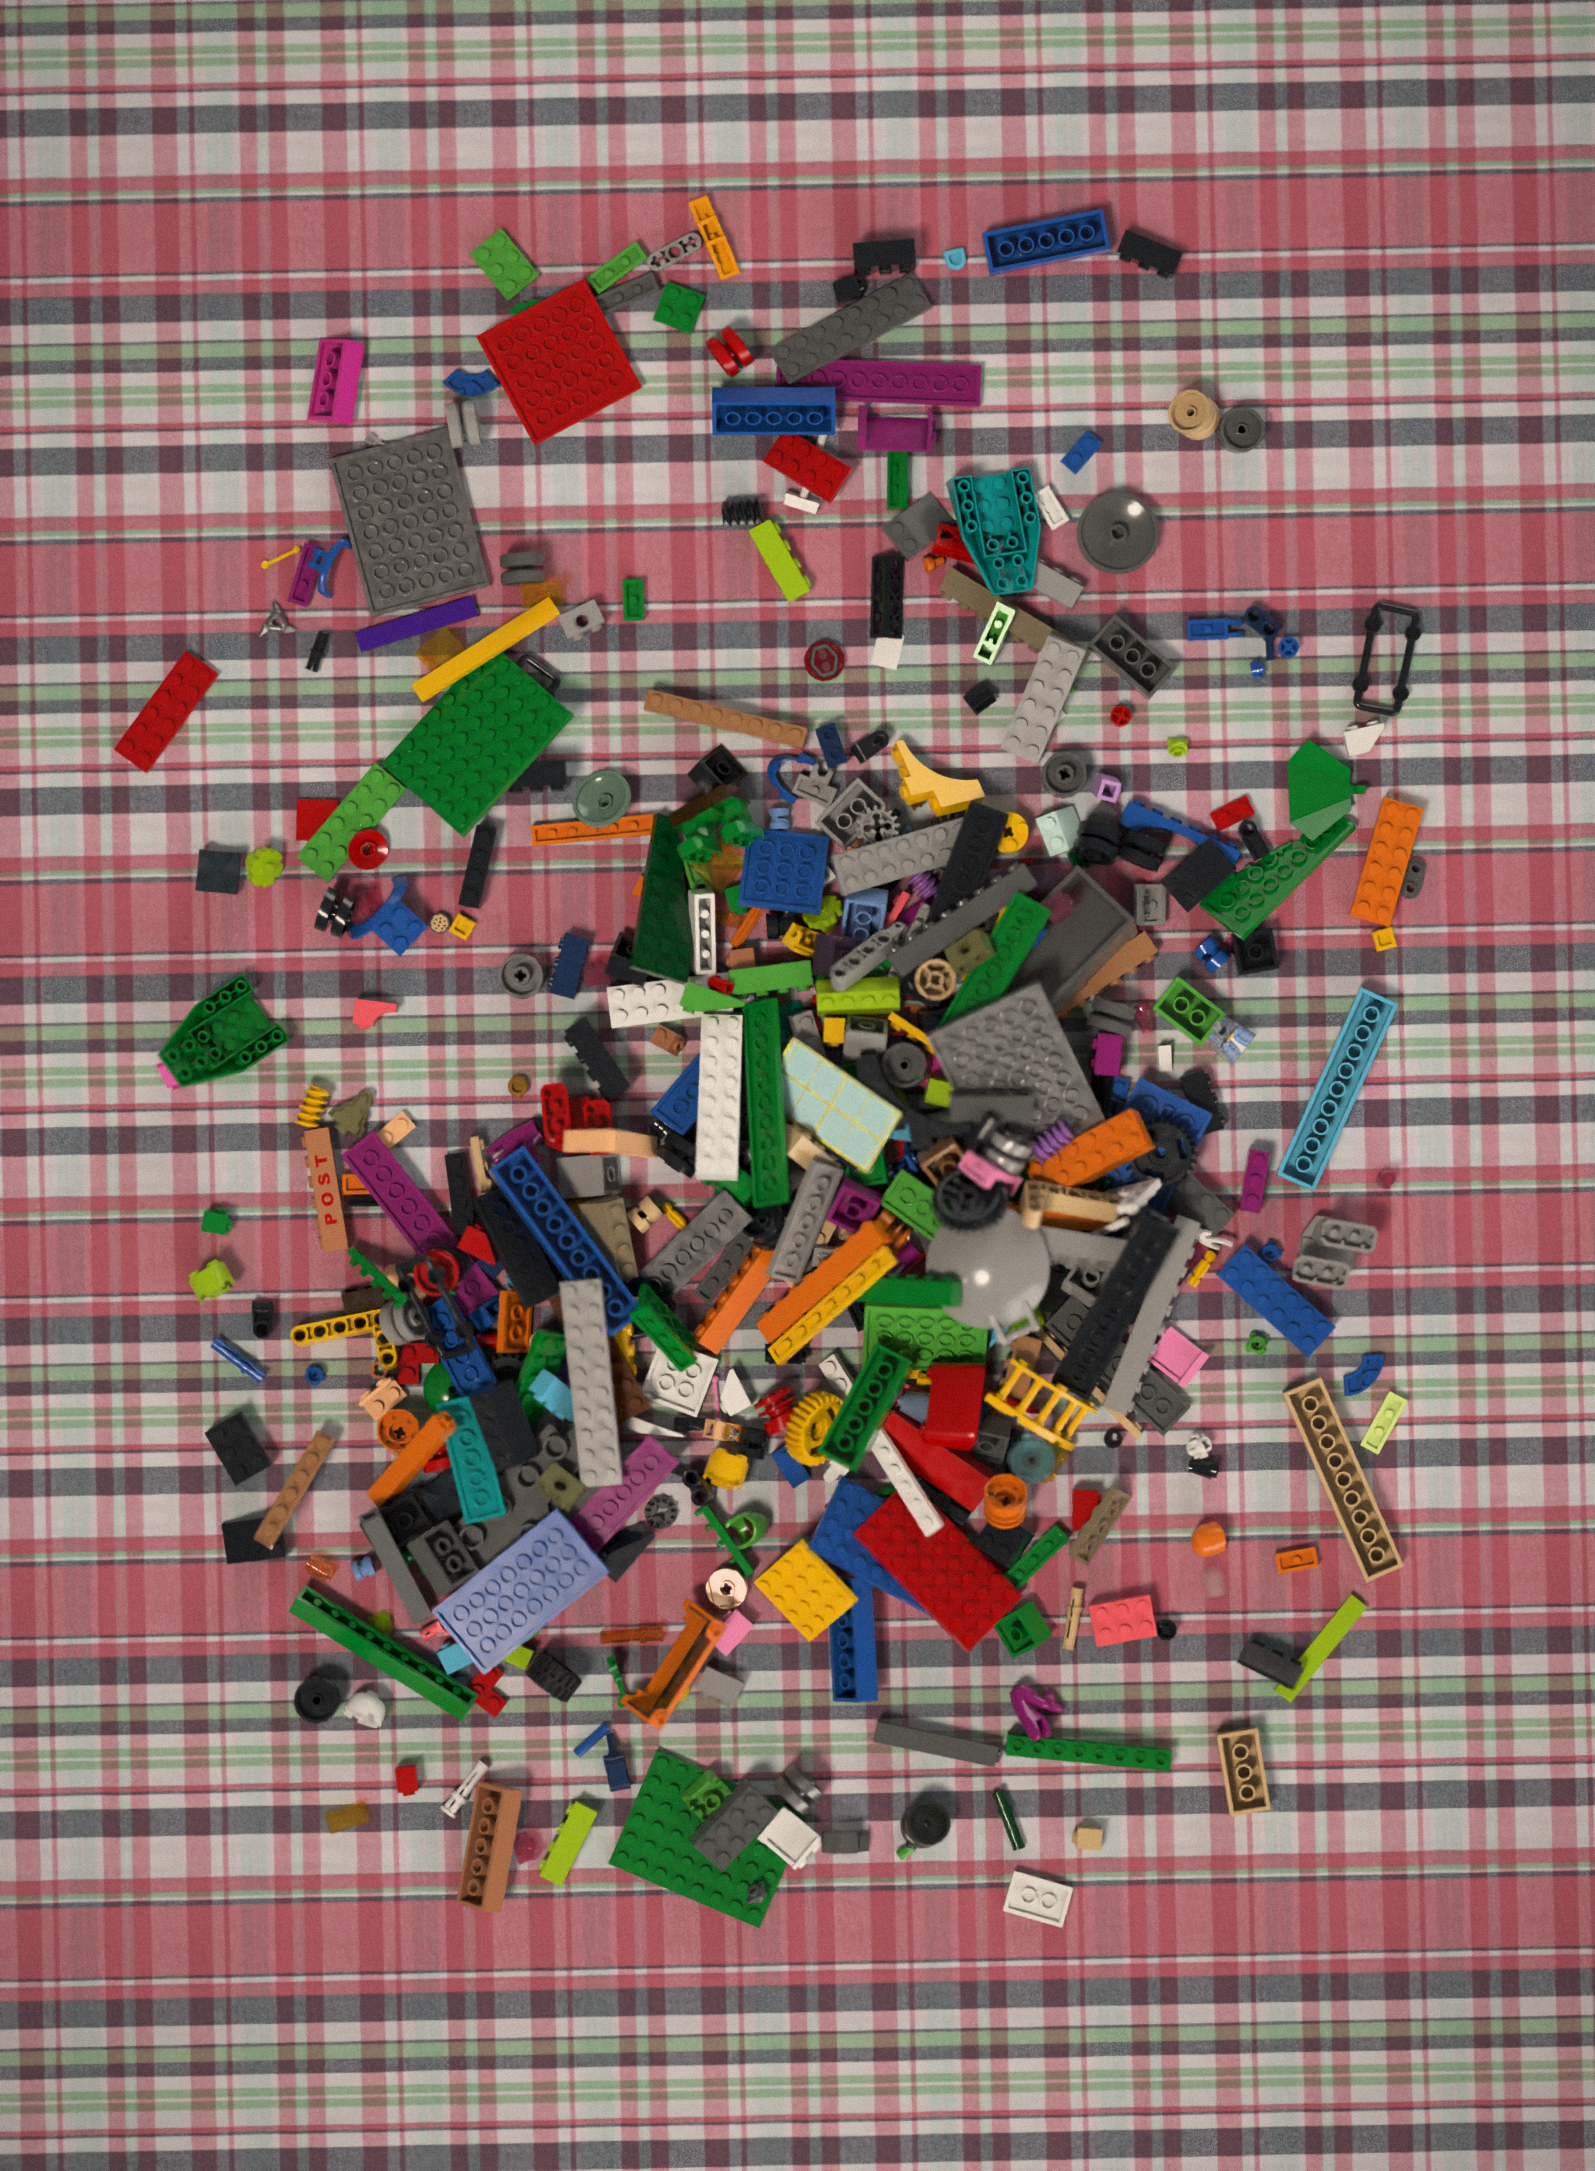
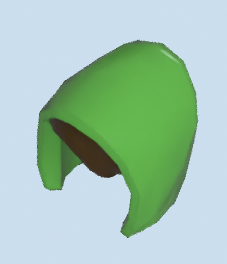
(750, 1527)

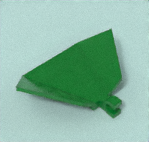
(1318, 790)

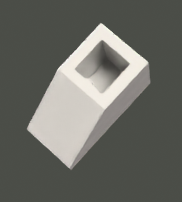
(1361, 740)

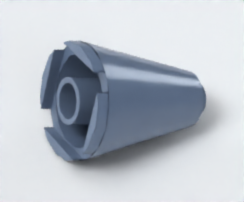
(914, 1405)

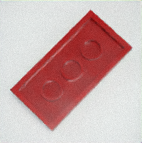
(808, 466)

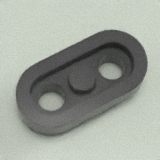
(1413, 879)

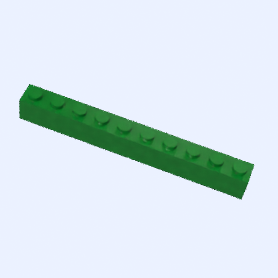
(383, 1652)

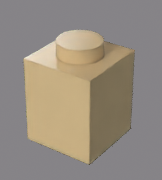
(1087, 1838)

